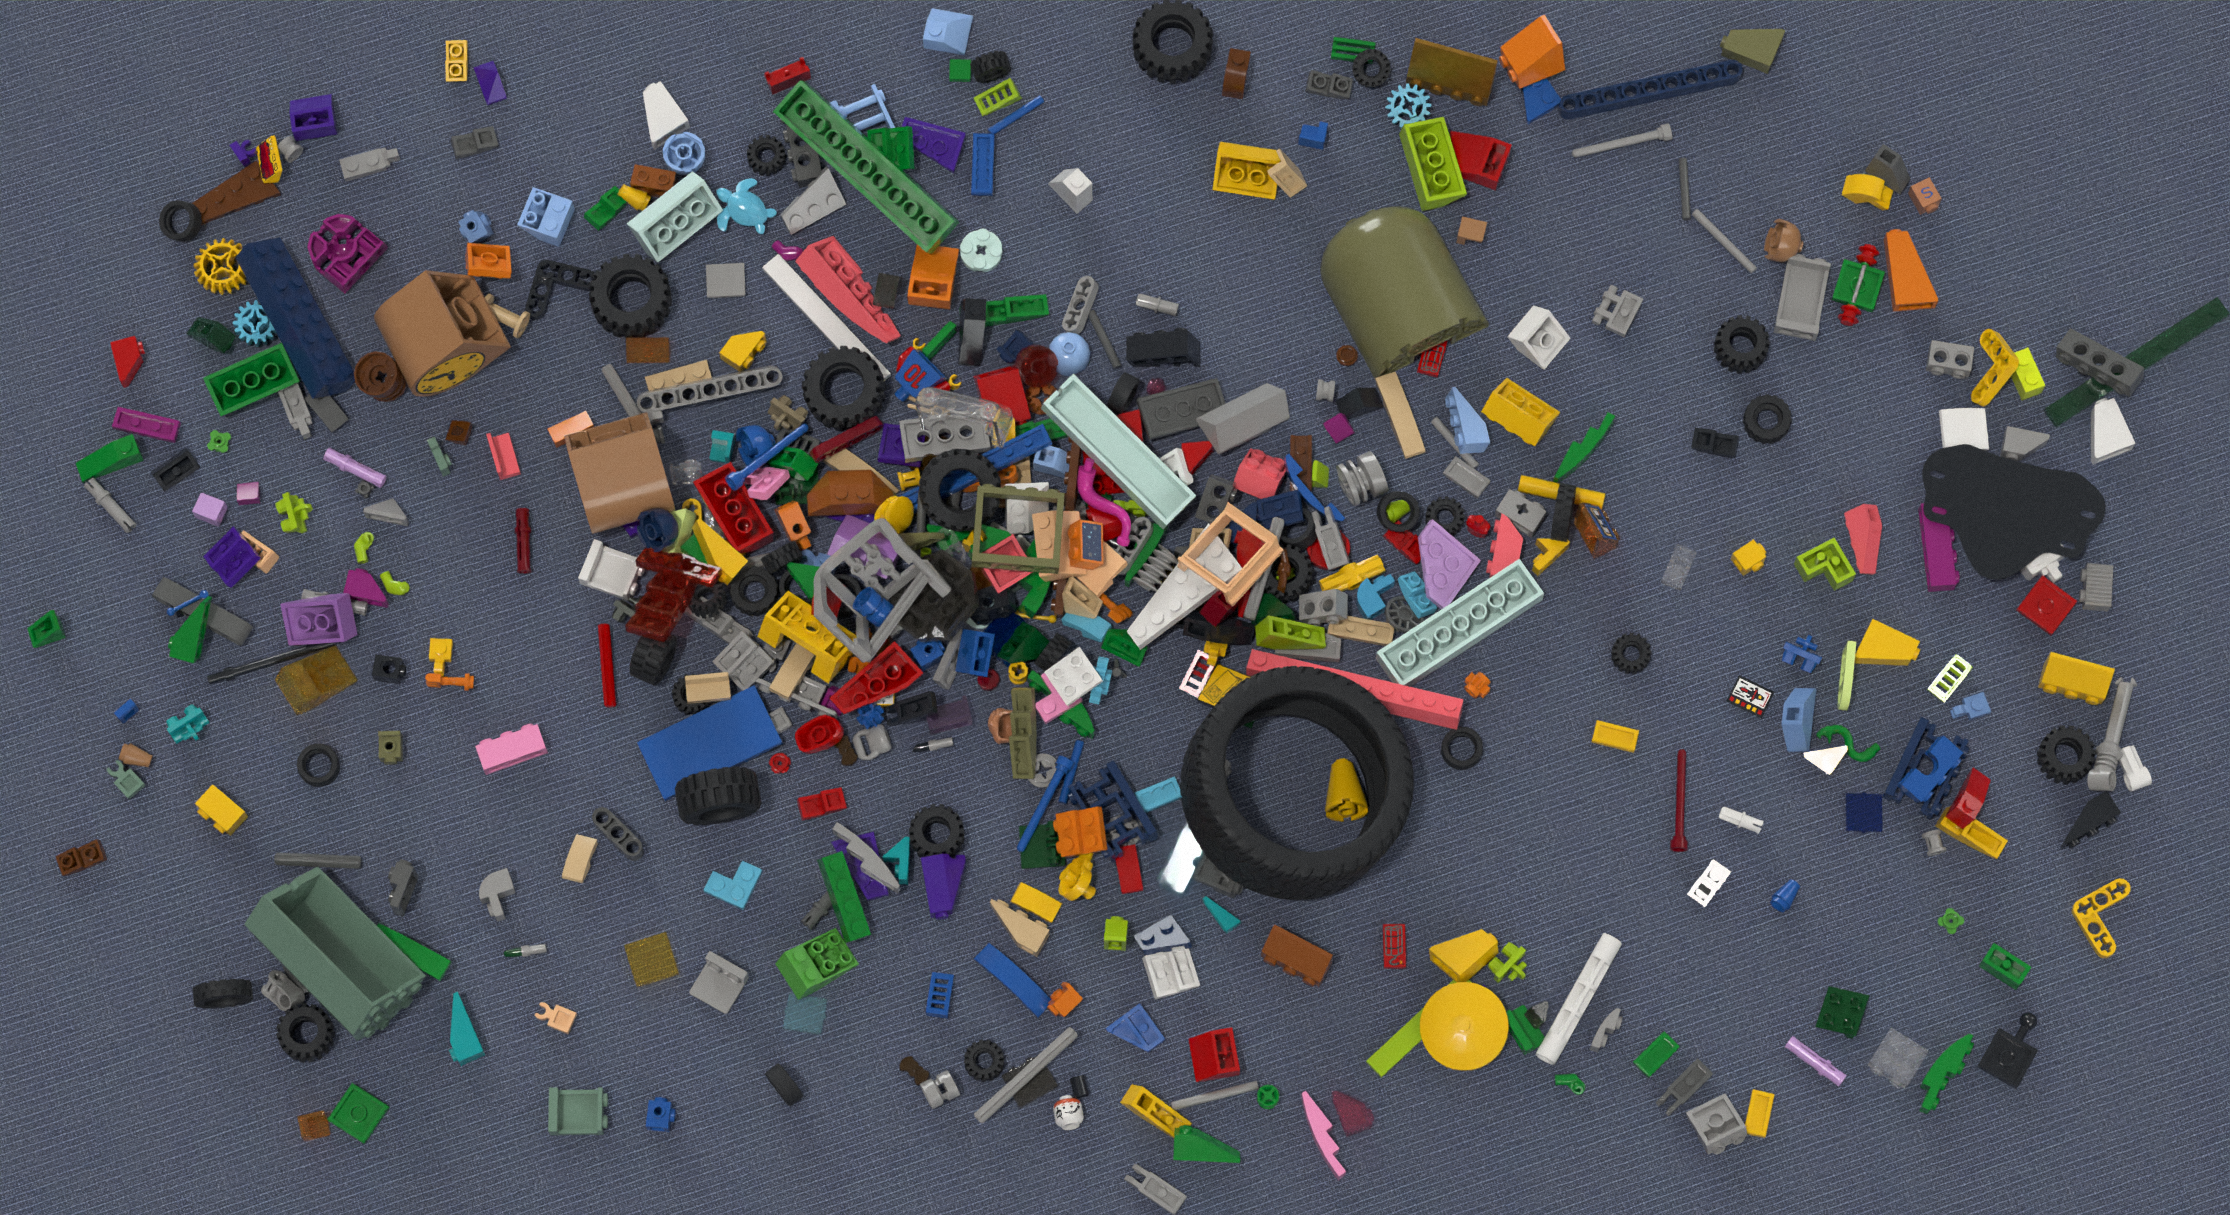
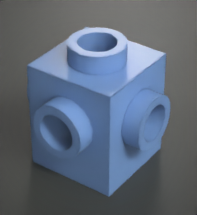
(475, 226)

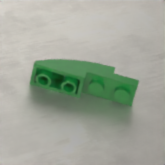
(1075, 716)
(1947, 1065)

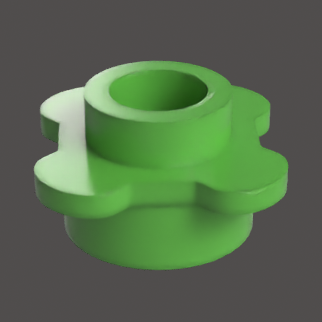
(219, 447)
(1951, 914)

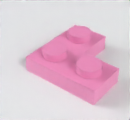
(765, 481)
(1053, 704)

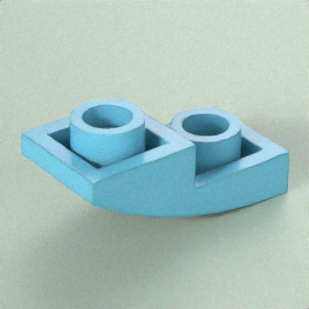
(1414, 593)
(1091, 628)

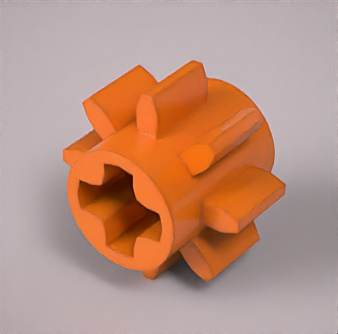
(1477, 685)

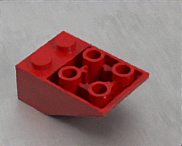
(1480, 157)

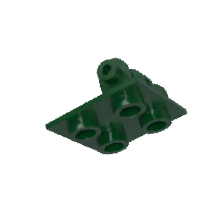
(795, 490)
(1041, 848)
(1842, 1011)

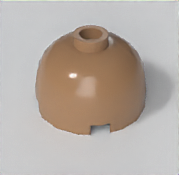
(1783, 241)

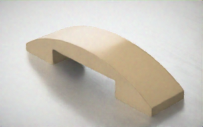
(848, 461)

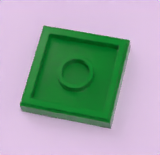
(358, 1113)

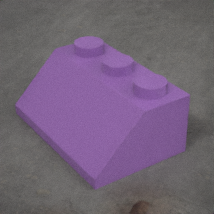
(852, 526)

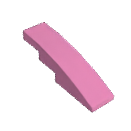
(1319, 1128)

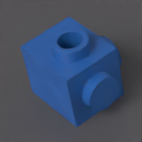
(927, 654)
(660, 1115)

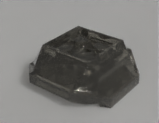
(945, 617)

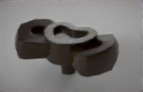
(846, 751)
(915, 1071)

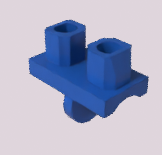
(1792, 651)

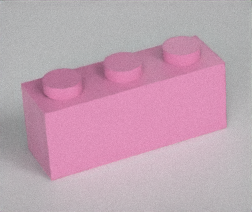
(511, 748)

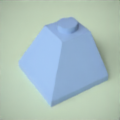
(947, 31)

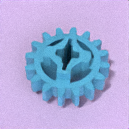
(1399, 110)
(243, 322)
(1105, 675)

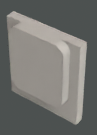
(725, 280)

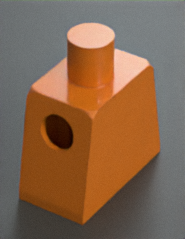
(789, 515)

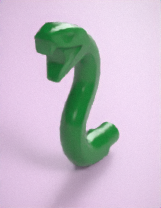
(1864, 756)

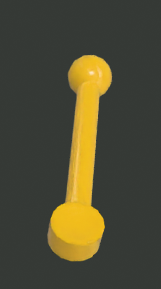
(1052, 619)

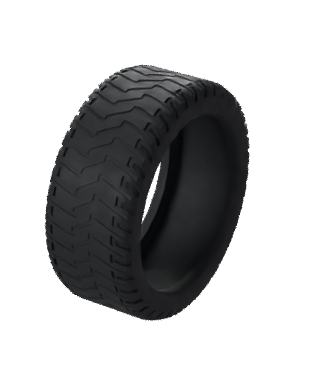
(1348, 714)

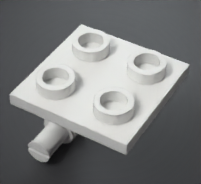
(1073, 676)

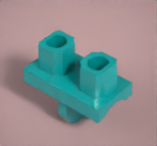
(187, 726)

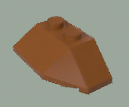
(847, 493)

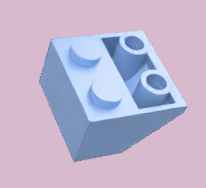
(546, 216)

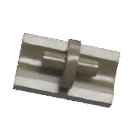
(784, 415)

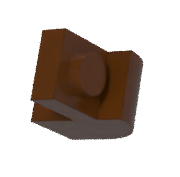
(1236, 73)

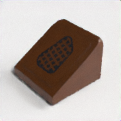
(459, 432)

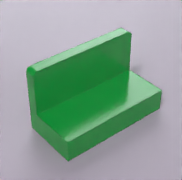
(1522, 1031)

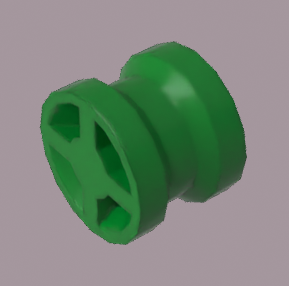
(1270, 1093)

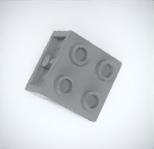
(719, 983)

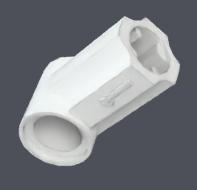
(2134, 773)

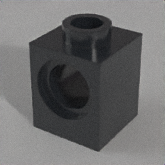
(382, 662)

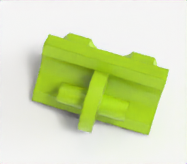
(296, 511)
(1514, 955)

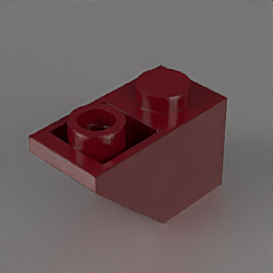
(1217, 609)

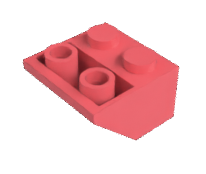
(1260, 474)

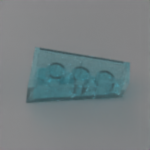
(1181, 865)

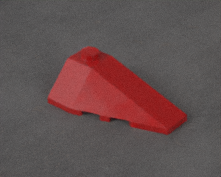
(880, 678)

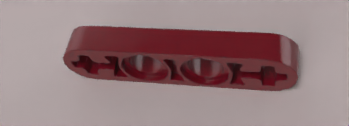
(846, 439)

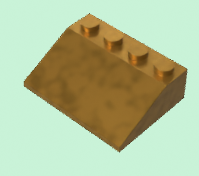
(1451, 72)

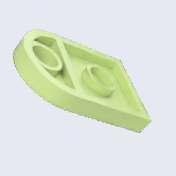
(1846, 675)

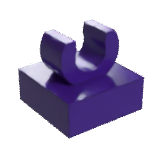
(241, 152)

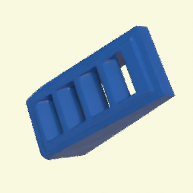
(939, 1012)

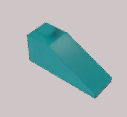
(463, 1037)

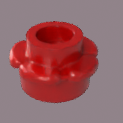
(779, 757)

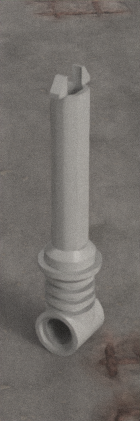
(2108, 753)

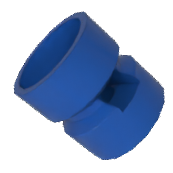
(872, 605)

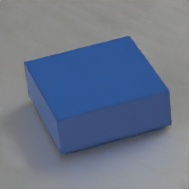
(126, 711)

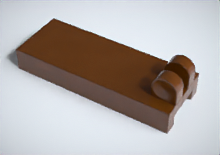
(1302, 453)

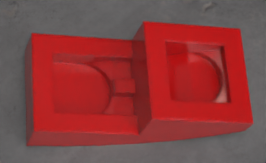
(1405, 543)
(821, 804)
(1129, 870)

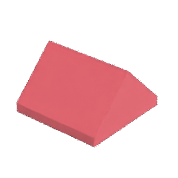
(1000, 578)

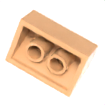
(1044, 539)

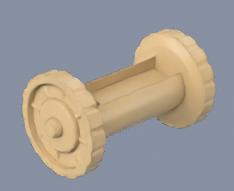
(509, 318)

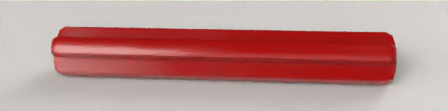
(606, 665)

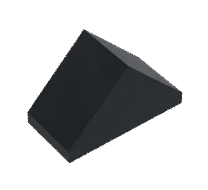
(1359, 402)

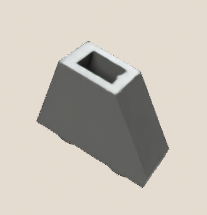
(1889, 167)

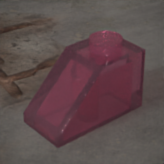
(1352, 1114)

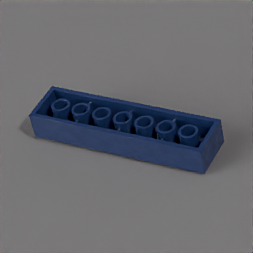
(296, 317)

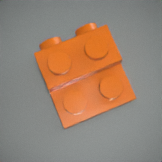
(488, 260)
(1080, 832)

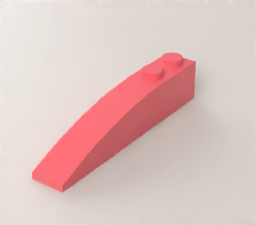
(841, 283)

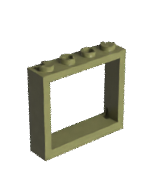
(1017, 563)

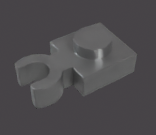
(777, 653)

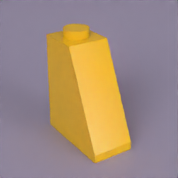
(1886, 646)
(1465, 954)

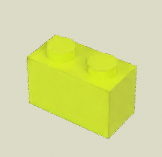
(2027, 376)

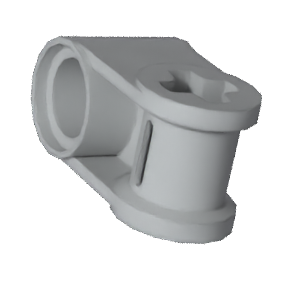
(282, 992)

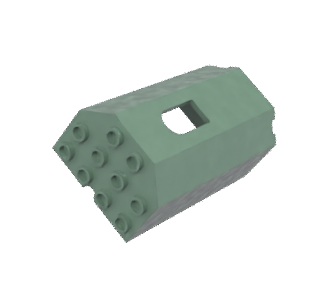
(335, 952)

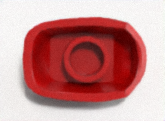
(819, 734)

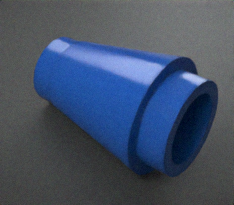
(1784, 896)

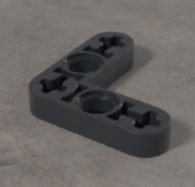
(549, 280)

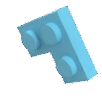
(737, 890)

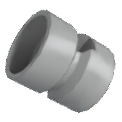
(932, 1092)

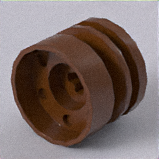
(370, 373)

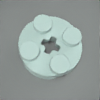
(980, 262)

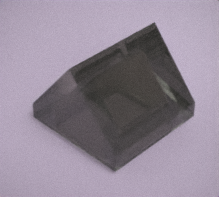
(1537, 1014)

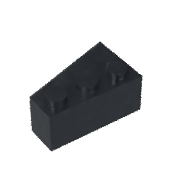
(1163, 347)

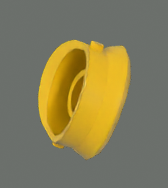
(897, 512)

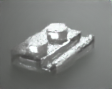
(686, 472)

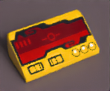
(269, 160)

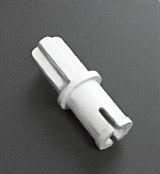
(1740, 819)

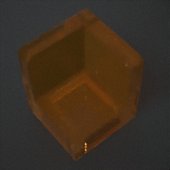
(313, 1125)

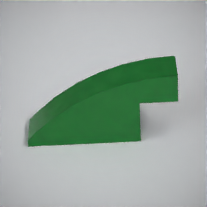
(1034, 585)

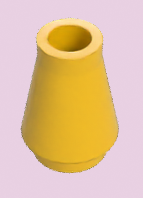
(636, 198)

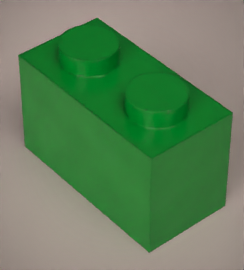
(2004, 966)

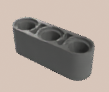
(621, 843)

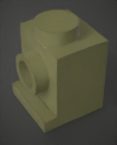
(393, 738)

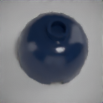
(657, 529)

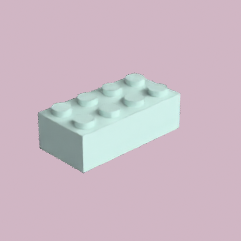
(675, 216)

